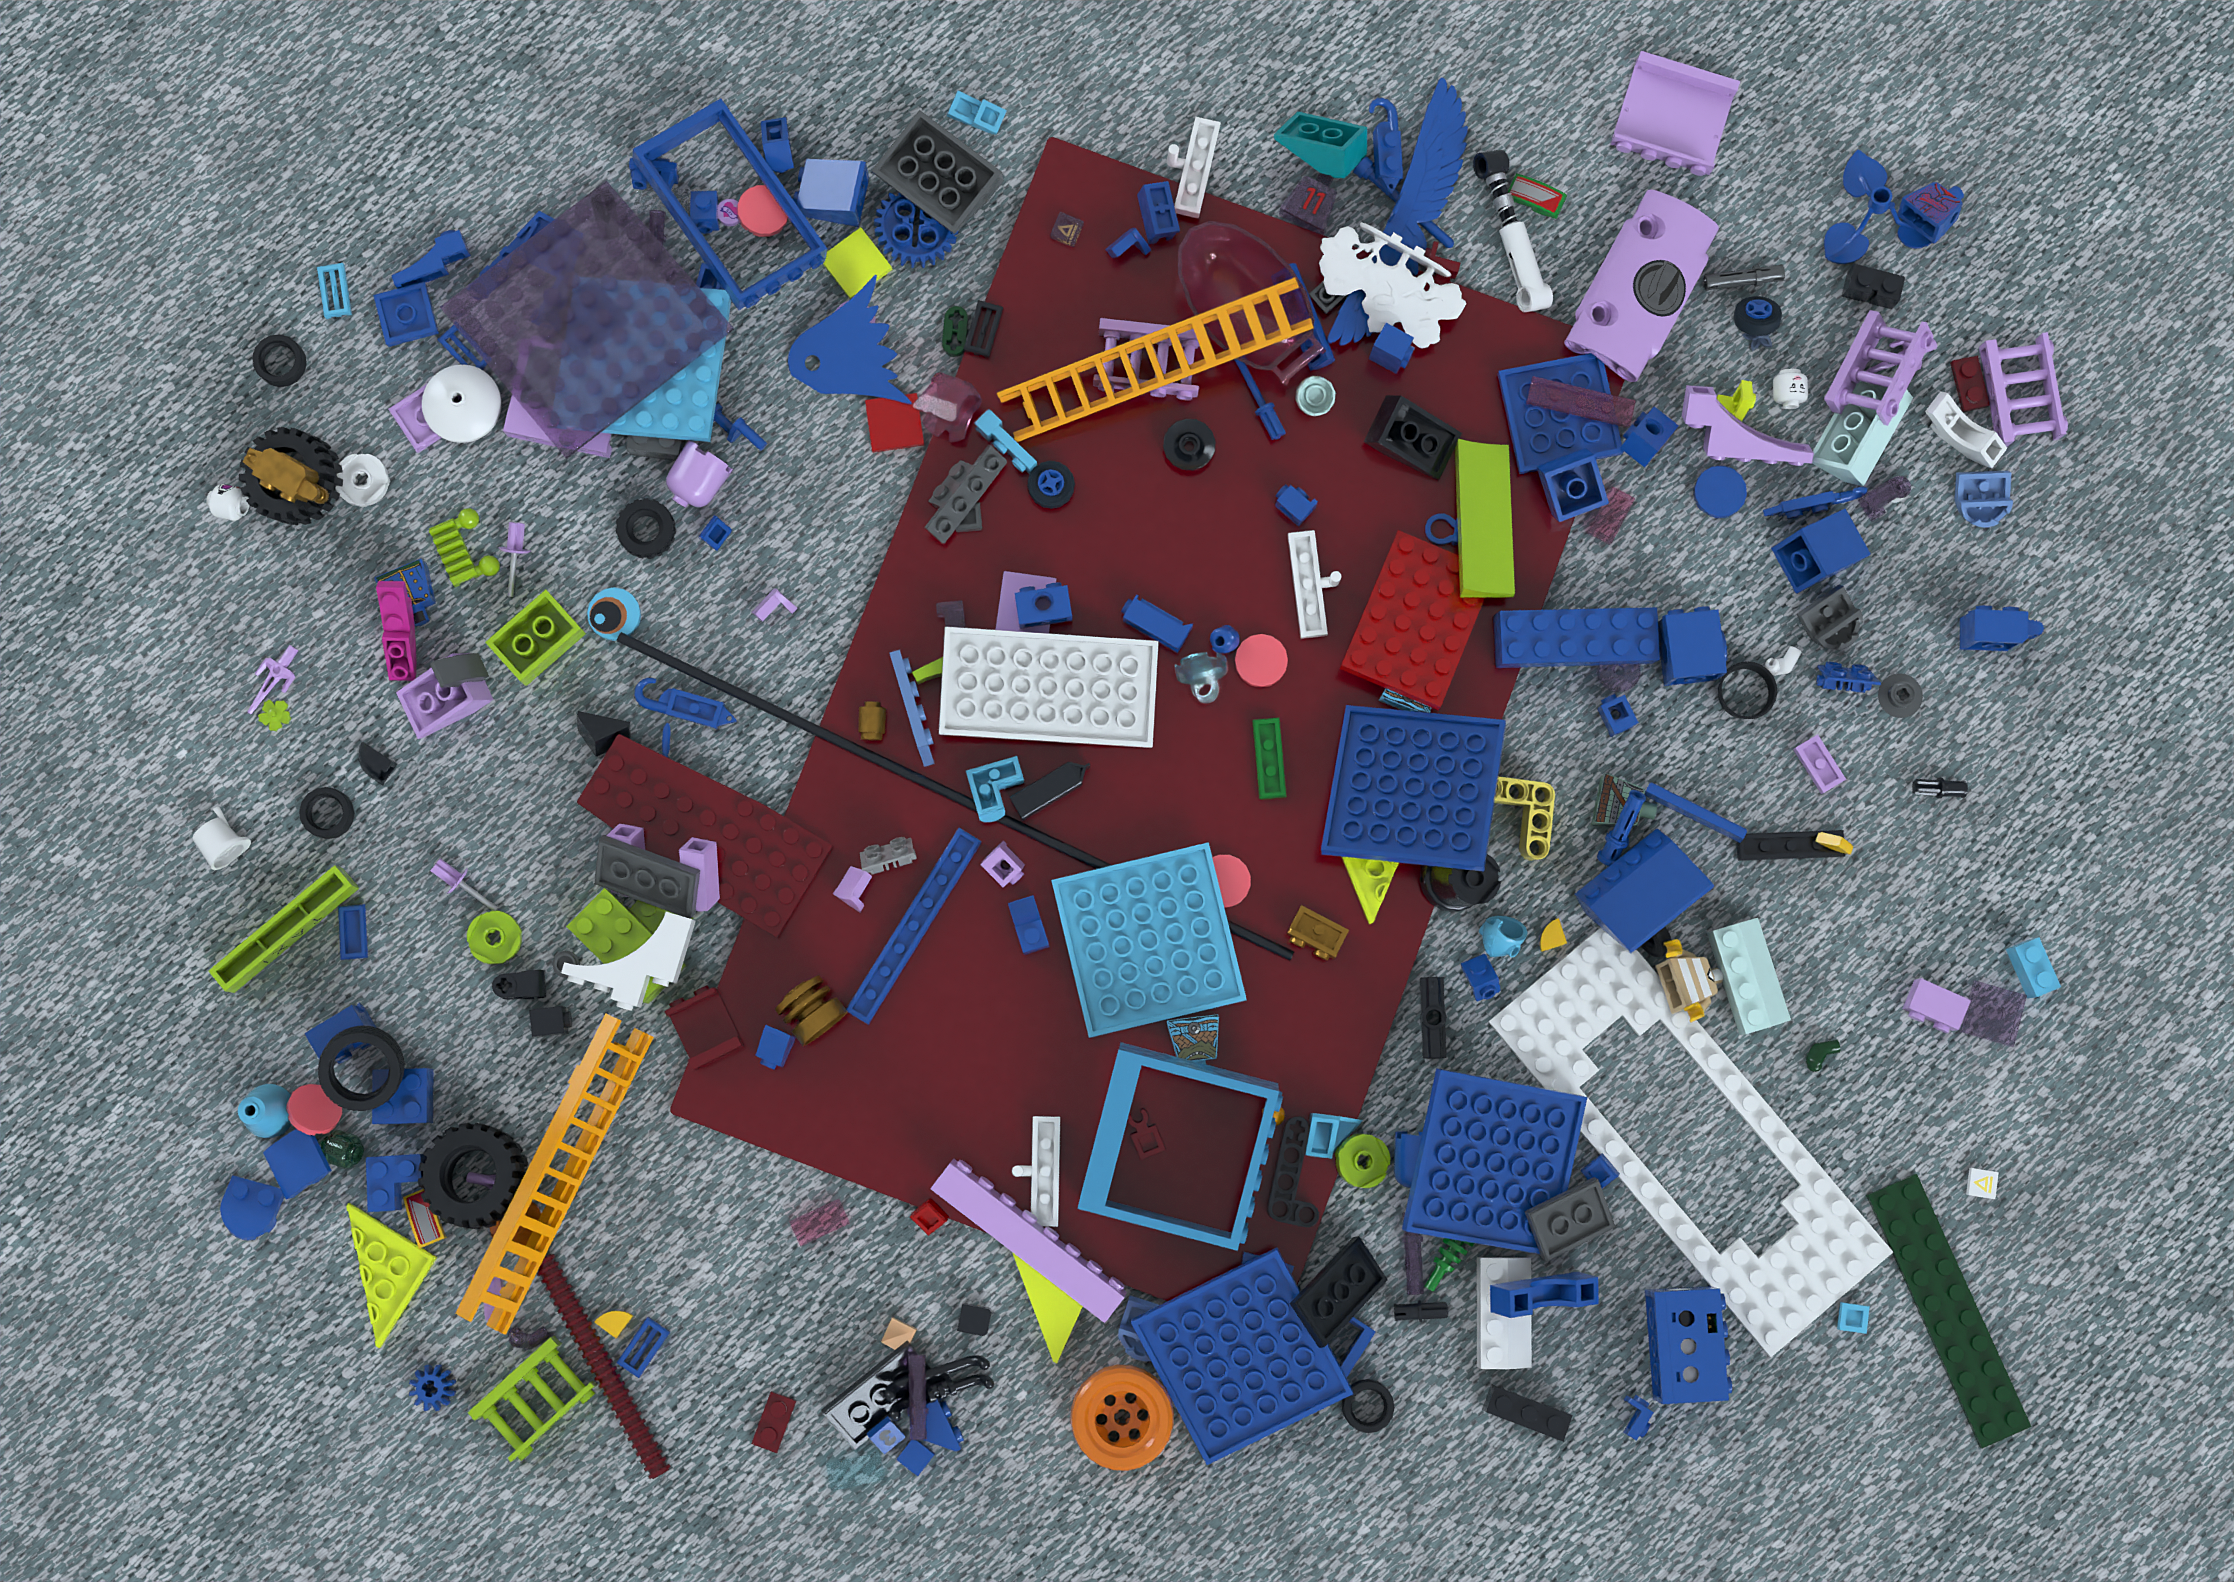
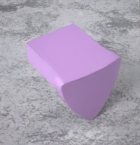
(770, 602)
(852, 887)

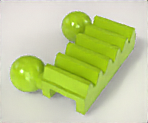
(455, 552)

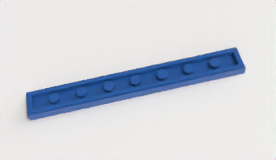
(913, 926)

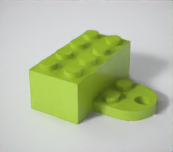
(616, 931)

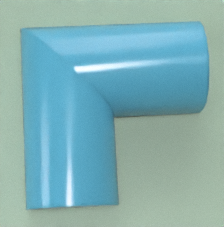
(986, 783)

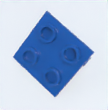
(1857, 677)

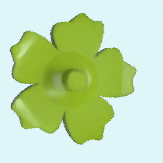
(274, 714)

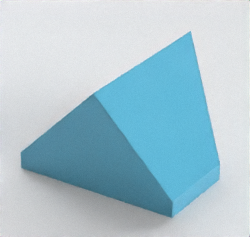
(1328, 1133)

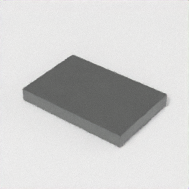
(1570, 1219)

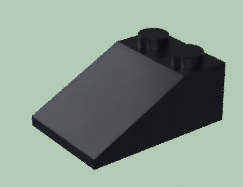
(1412, 436)

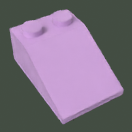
(435, 707)

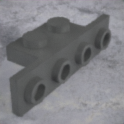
(962, 491)

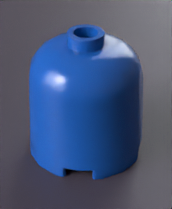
(1405, 1156)

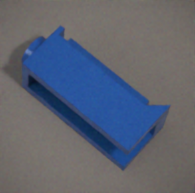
(1155, 623)

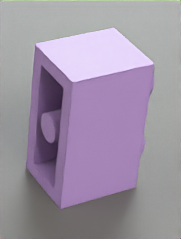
(1936, 1005)

